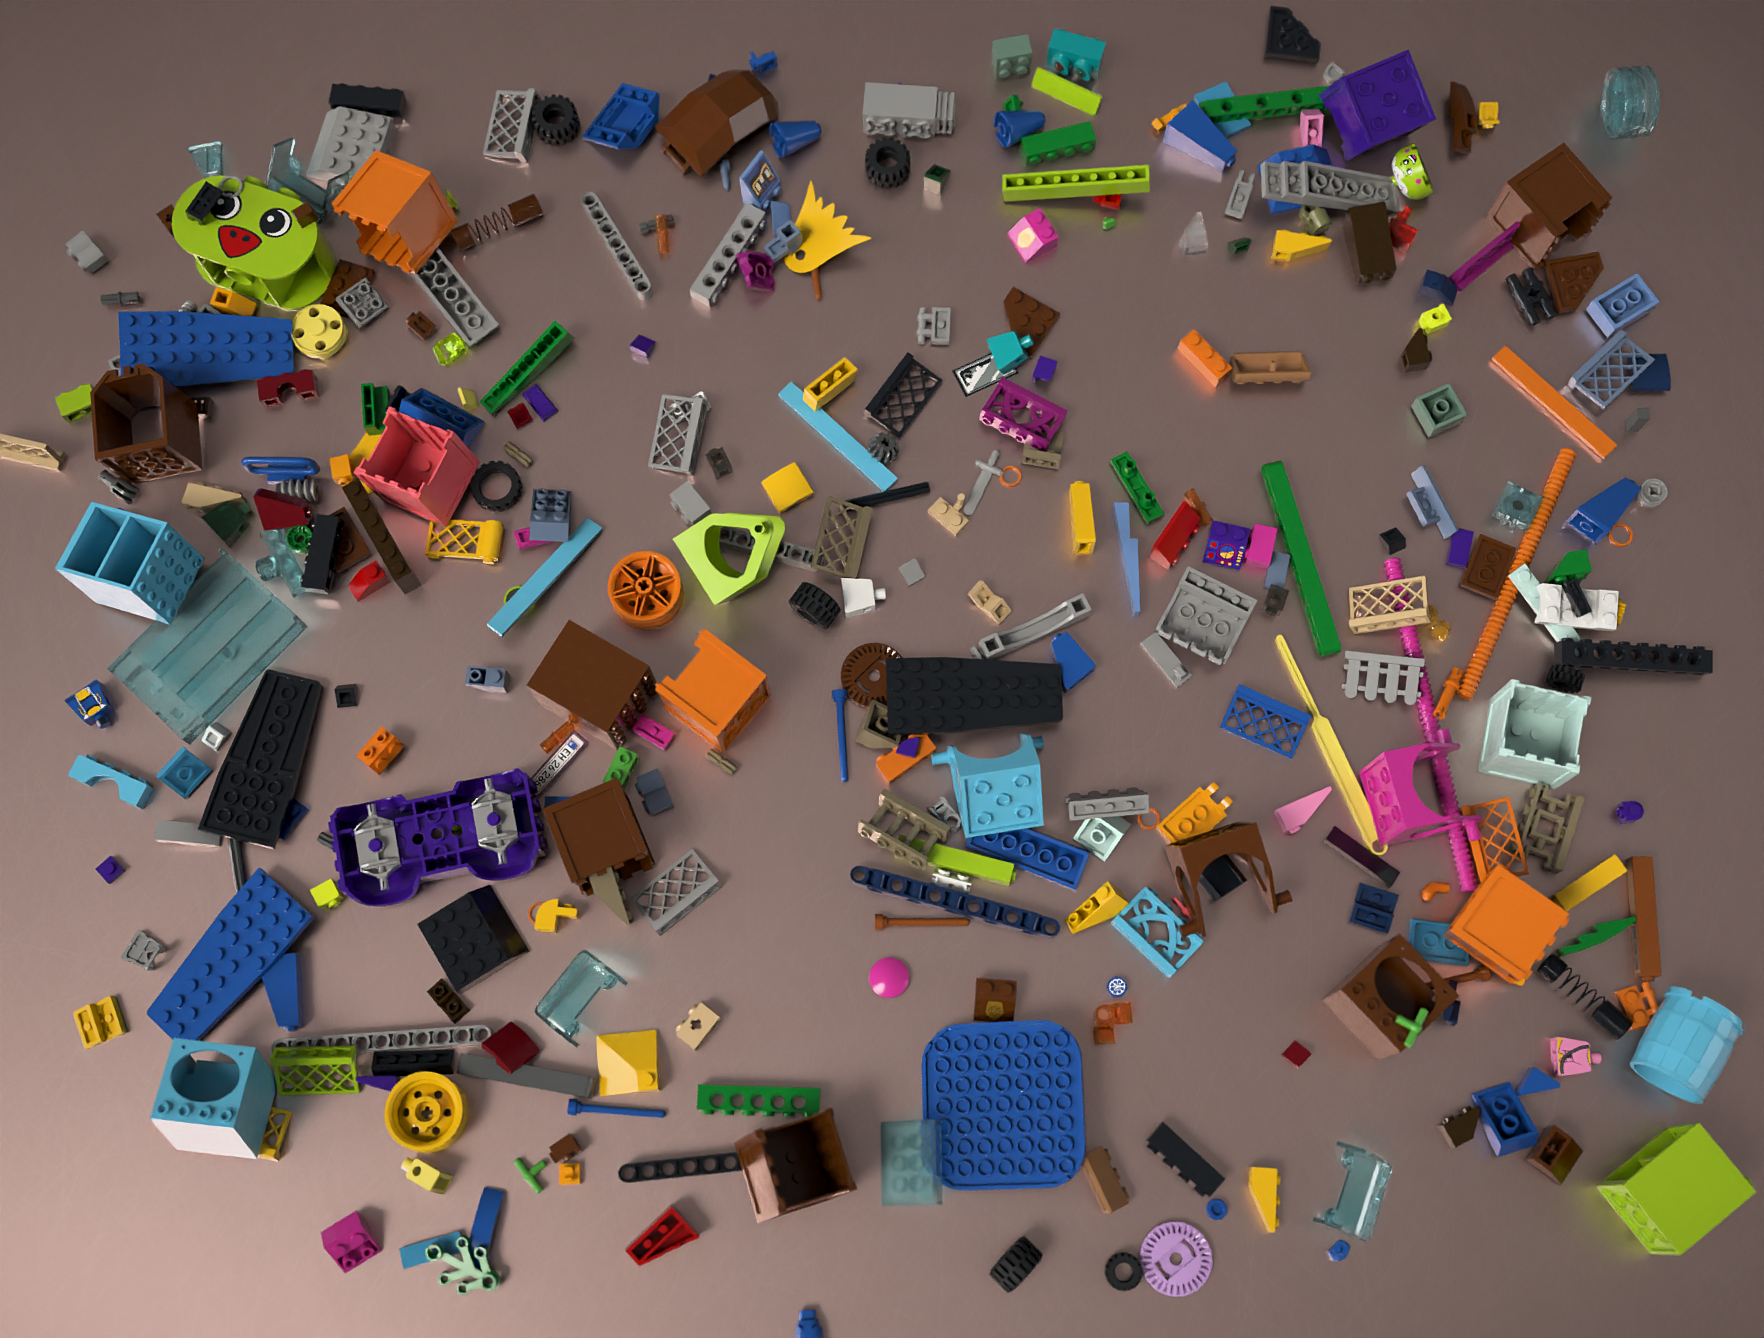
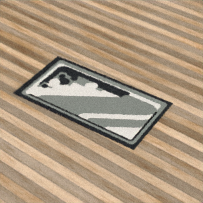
(979, 375)

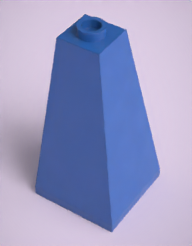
(1198, 137)
(1600, 513)

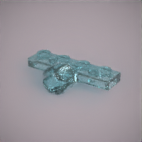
(280, 562)

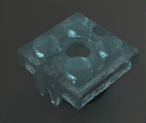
(1517, 507)

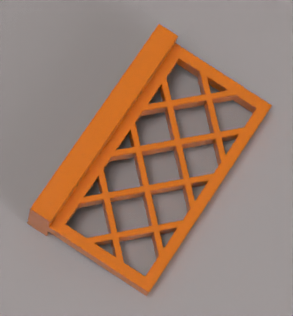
(1478, 848)

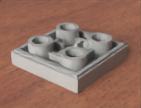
(362, 303)

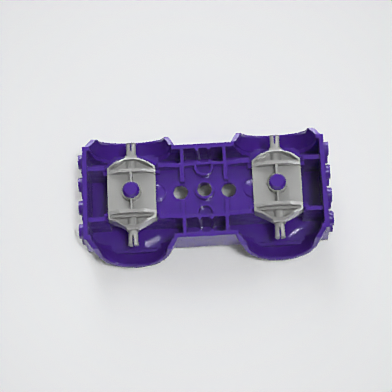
(497, 842)

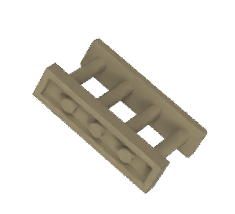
(912, 814)

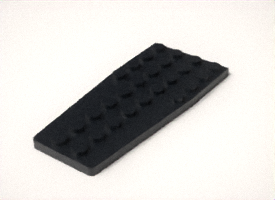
(969, 695)
(263, 762)

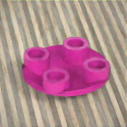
(889, 977)

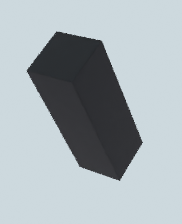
(1576, 598)

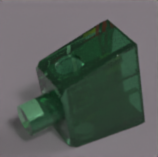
(228, 521)

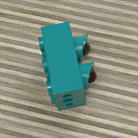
(1075, 54)

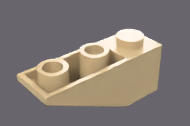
(204, 499)

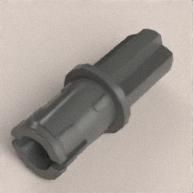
(120, 298)

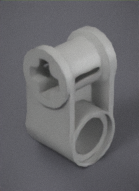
(944, 812)

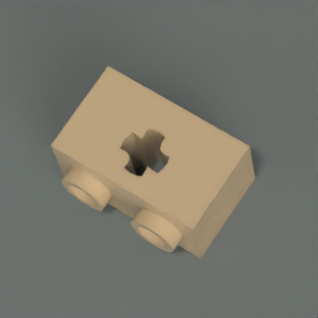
(696, 1037)

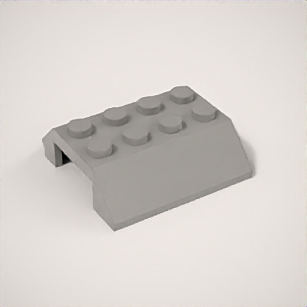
(1205, 616)

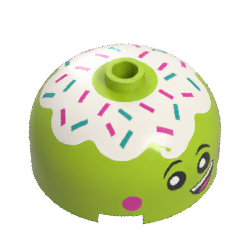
(1411, 173)

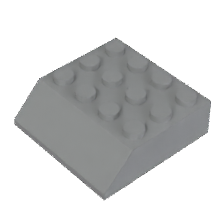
(348, 142)

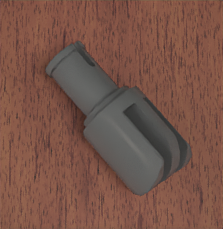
(119, 486)

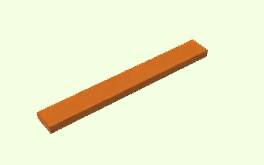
(1554, 402)

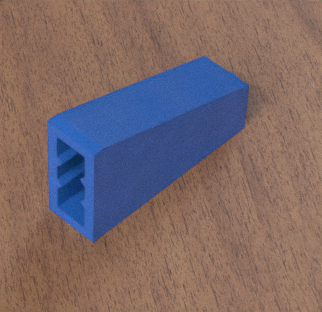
(285, 991)

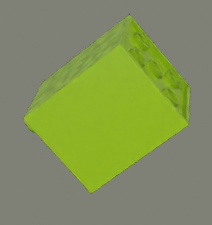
(1676, 1189)

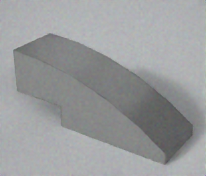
(184, 834)

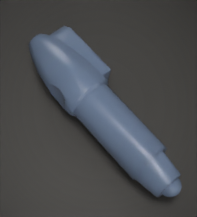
(725, 169)

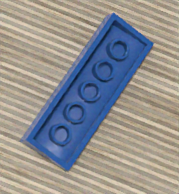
(1035, 853)

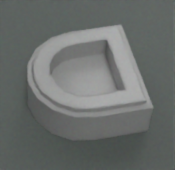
(1333, 73)

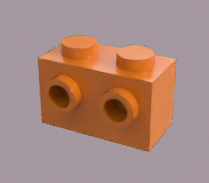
(380, 750)

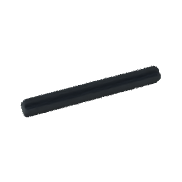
(890, 495)

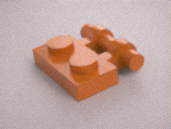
(1632, 1004)

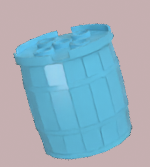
(1686, 1045)

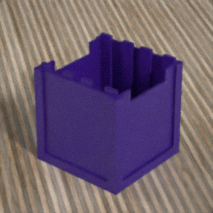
(1378, 104)

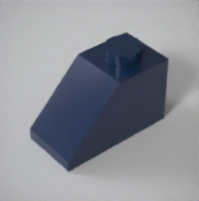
(1437, 287)

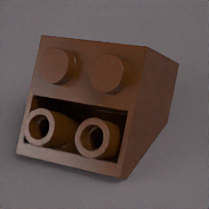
(1555, 1153)

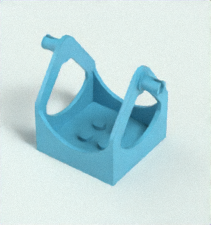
(999, 791)

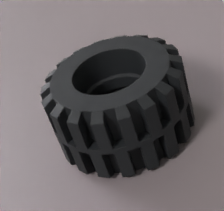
(553, 107)
(887, 175)
(814, 605)
(1016, 1264)

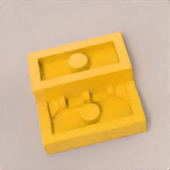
(787, 487)
(99, 1022)

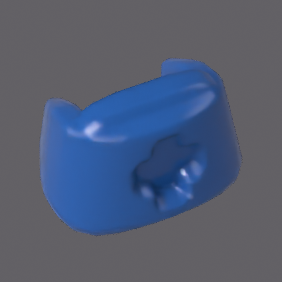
(1339, 1250)

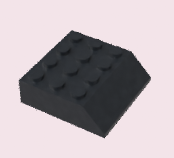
(473, 938)

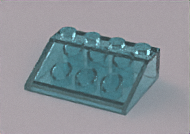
(911, 1162)

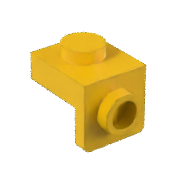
(1488, 114)

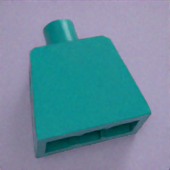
(1009, 350)

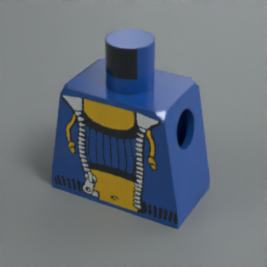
(92, 704)

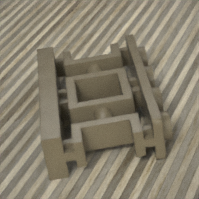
(1563, 832)

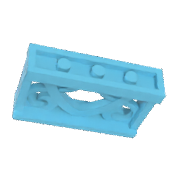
(1129, 930)

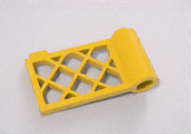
(488, 540)

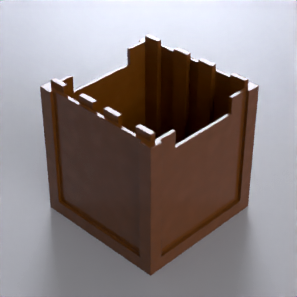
(1549, 203)
(598, 833)
(794, 1165)

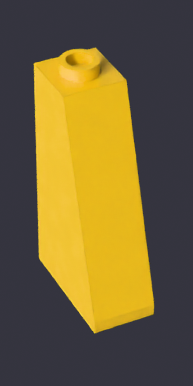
(1082, 518)
(1589, 882)

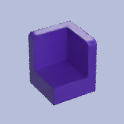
(1044, 369)

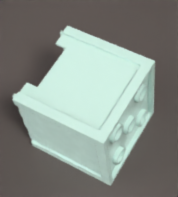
(1533, 734)

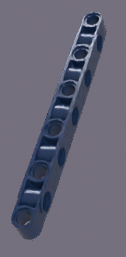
(955, 902)

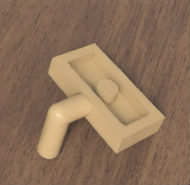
(949, 515)

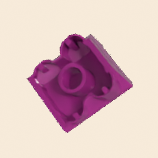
(756, 270)

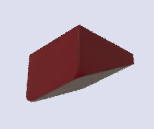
(1296, 1054)

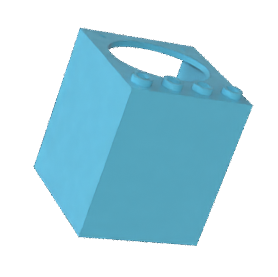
(214, 1103)

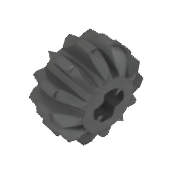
(883, 447)

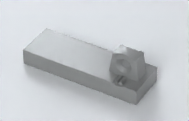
(1166, 660)

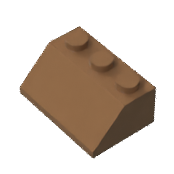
(1105, 1180)

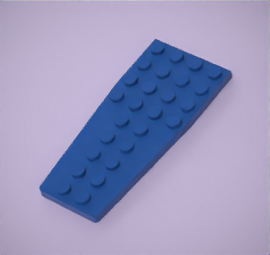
(206, 346)
(230, 957)

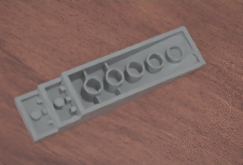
(1326, 186)
(454, 298)

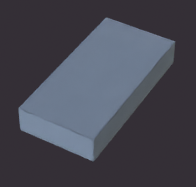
(1277, 570)

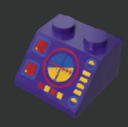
(1226, 545)

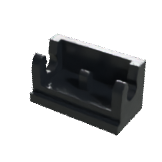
(203, 202)

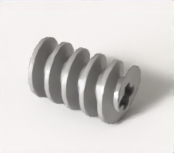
(304, 491)

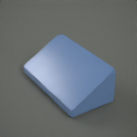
(780, 215)

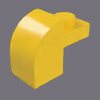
(550, 911)

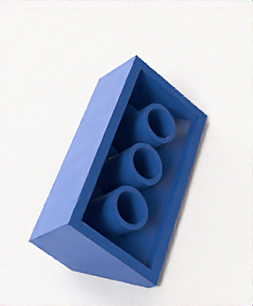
(442, 414)

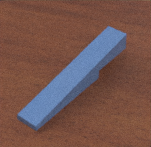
(1129, 553)

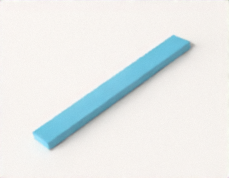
(839, 438)
(544, 577)

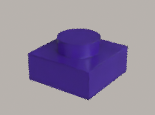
(110, 869)

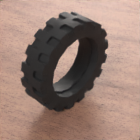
(489, 469)

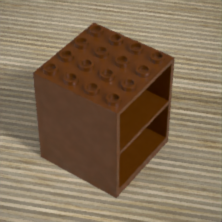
(593, 684)

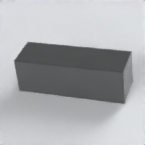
(1637, 419)

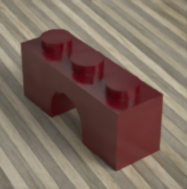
(272, 388)

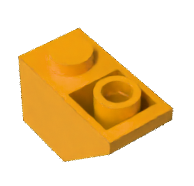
(232, 303)

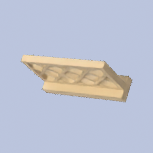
(30, 452)
(1389, 620)

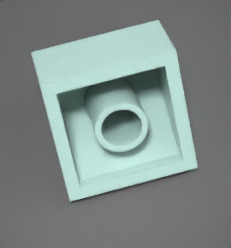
(1101, 835)

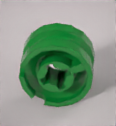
(294, 535)

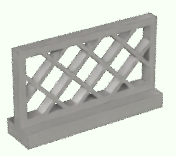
(525, 130)
(693, 432)
(683, 906)

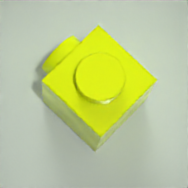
(327, 894)

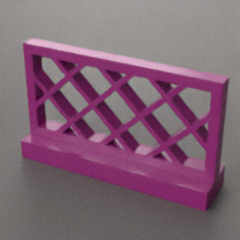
(1484, 259)

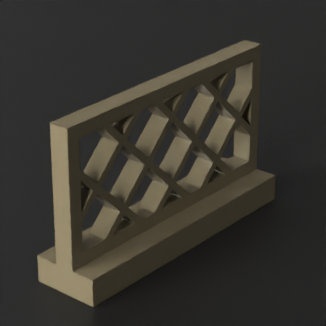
(856, 544)

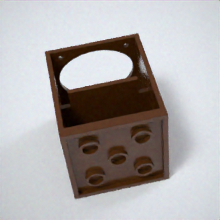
(1382, 990)

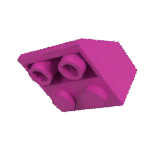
(350, 1242)

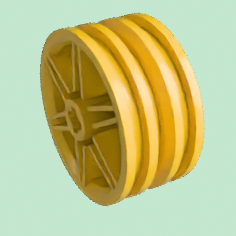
(403, 1098)

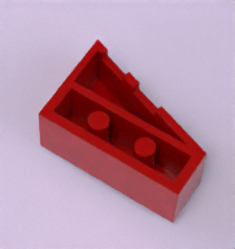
(663, 1235)

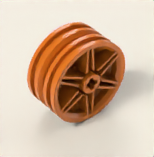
(665, 607)

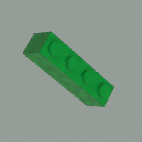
(1058, 143)

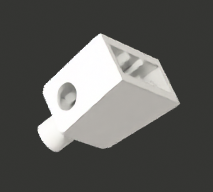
(860, 596)

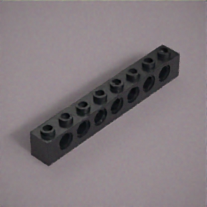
(1700, 658)

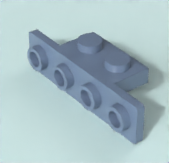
(1430, 504)

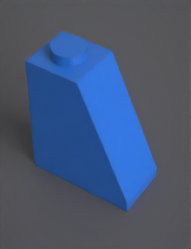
(1072, 659)

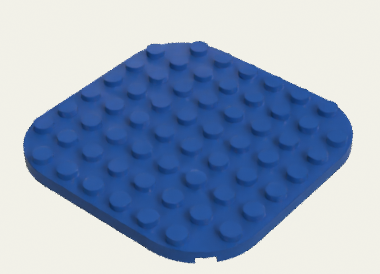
(1006, 1104)

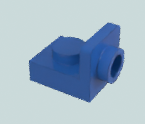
(764, 63)

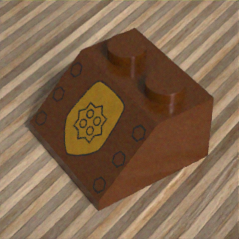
(994, 1000)

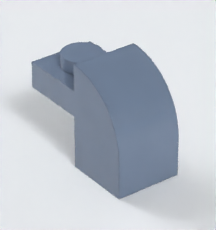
(787, 242)

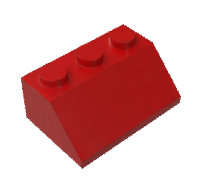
(1175, 536)

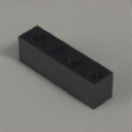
(367, 99)
(322, 554)
(1185, 1160)

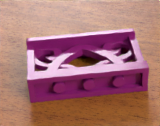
(1023, 432)

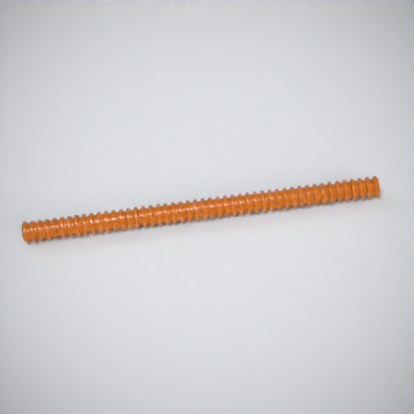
(1509, 591)

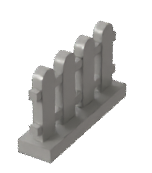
(1373, 671)
(1107, 804)

